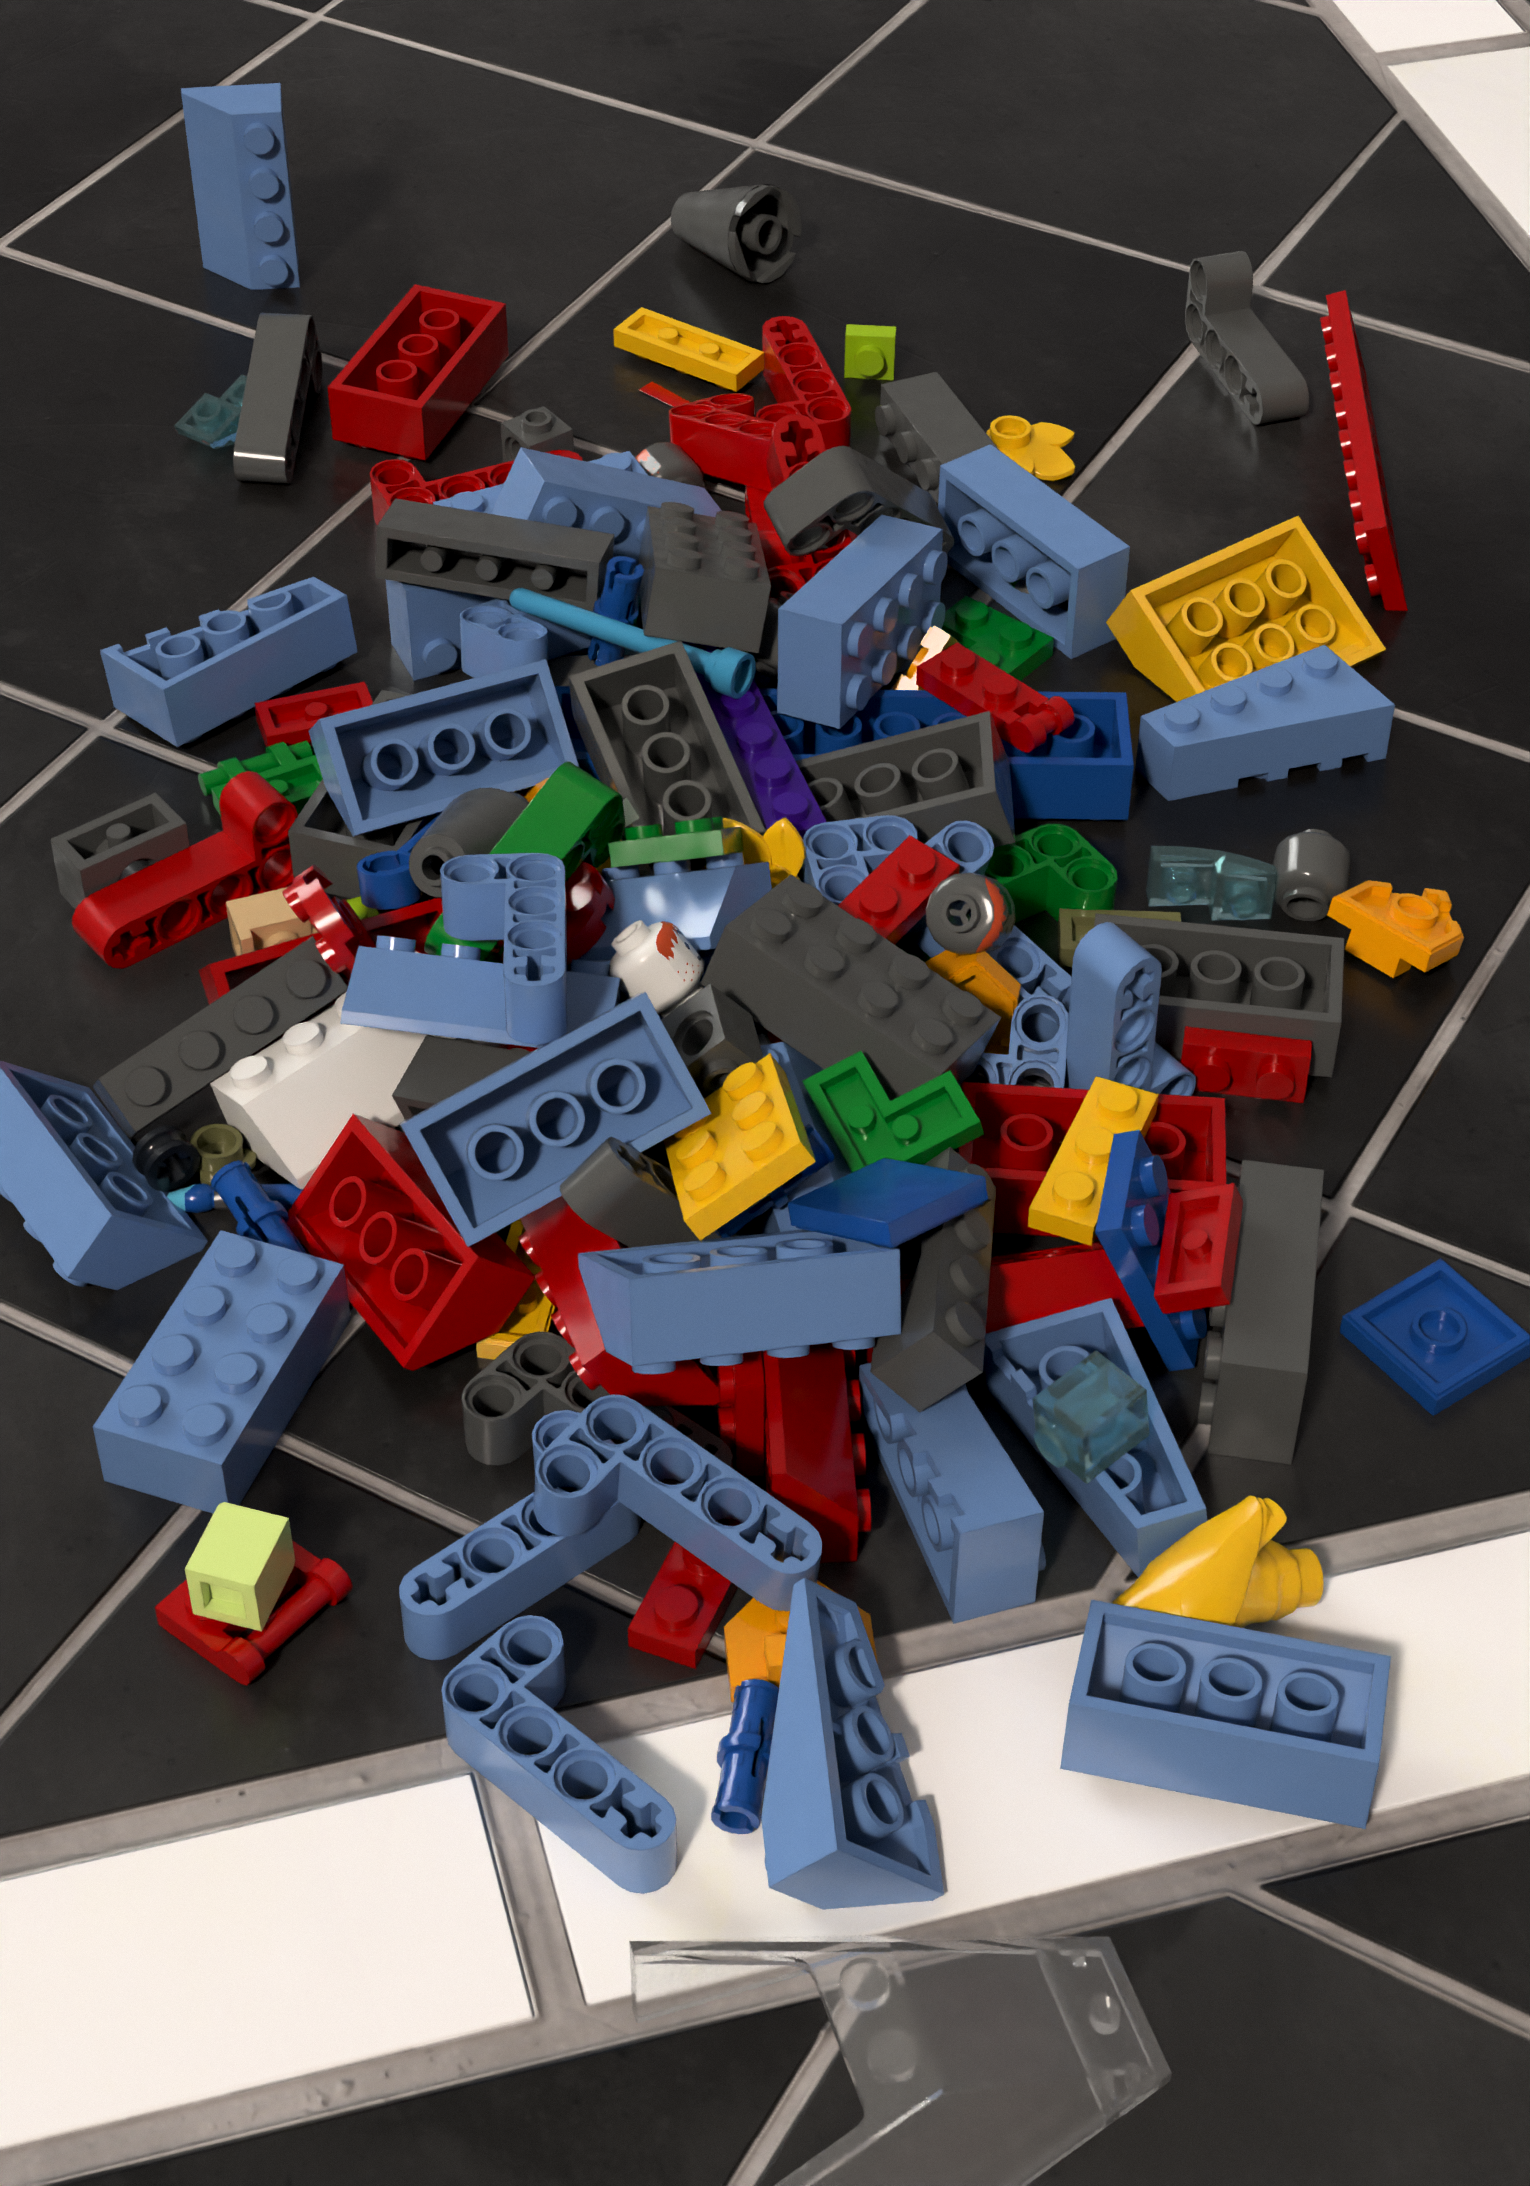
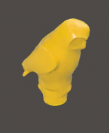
(1230, 1571)

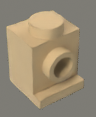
(263, 922)

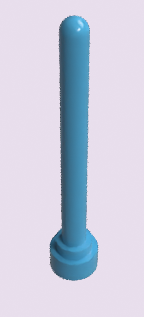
(726, 670)

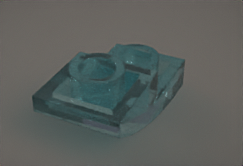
(214, 419)
(1225, 881)

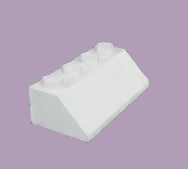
(309, 1084)

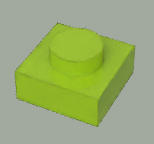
(870, 352)

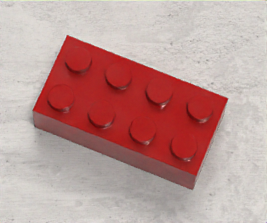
(418, 372)
(1030, 1122)

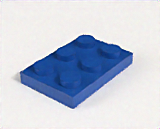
(1132, 1233)

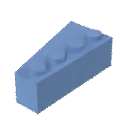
(591, 497)
(231, 661)

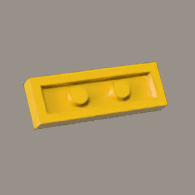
(689, 349)
(1075, 1181)

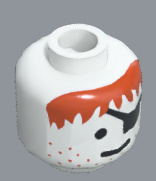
(658, 963)

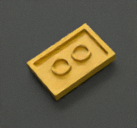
(740, 1149)

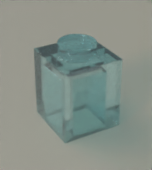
(1090, 1417)

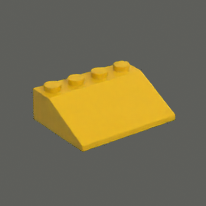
(1241, 613)

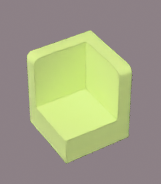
(240, 1566)

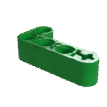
(567, 819)
(1047, 872)

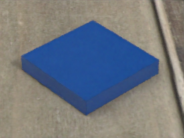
(888, 1202)
(1436, 1336)

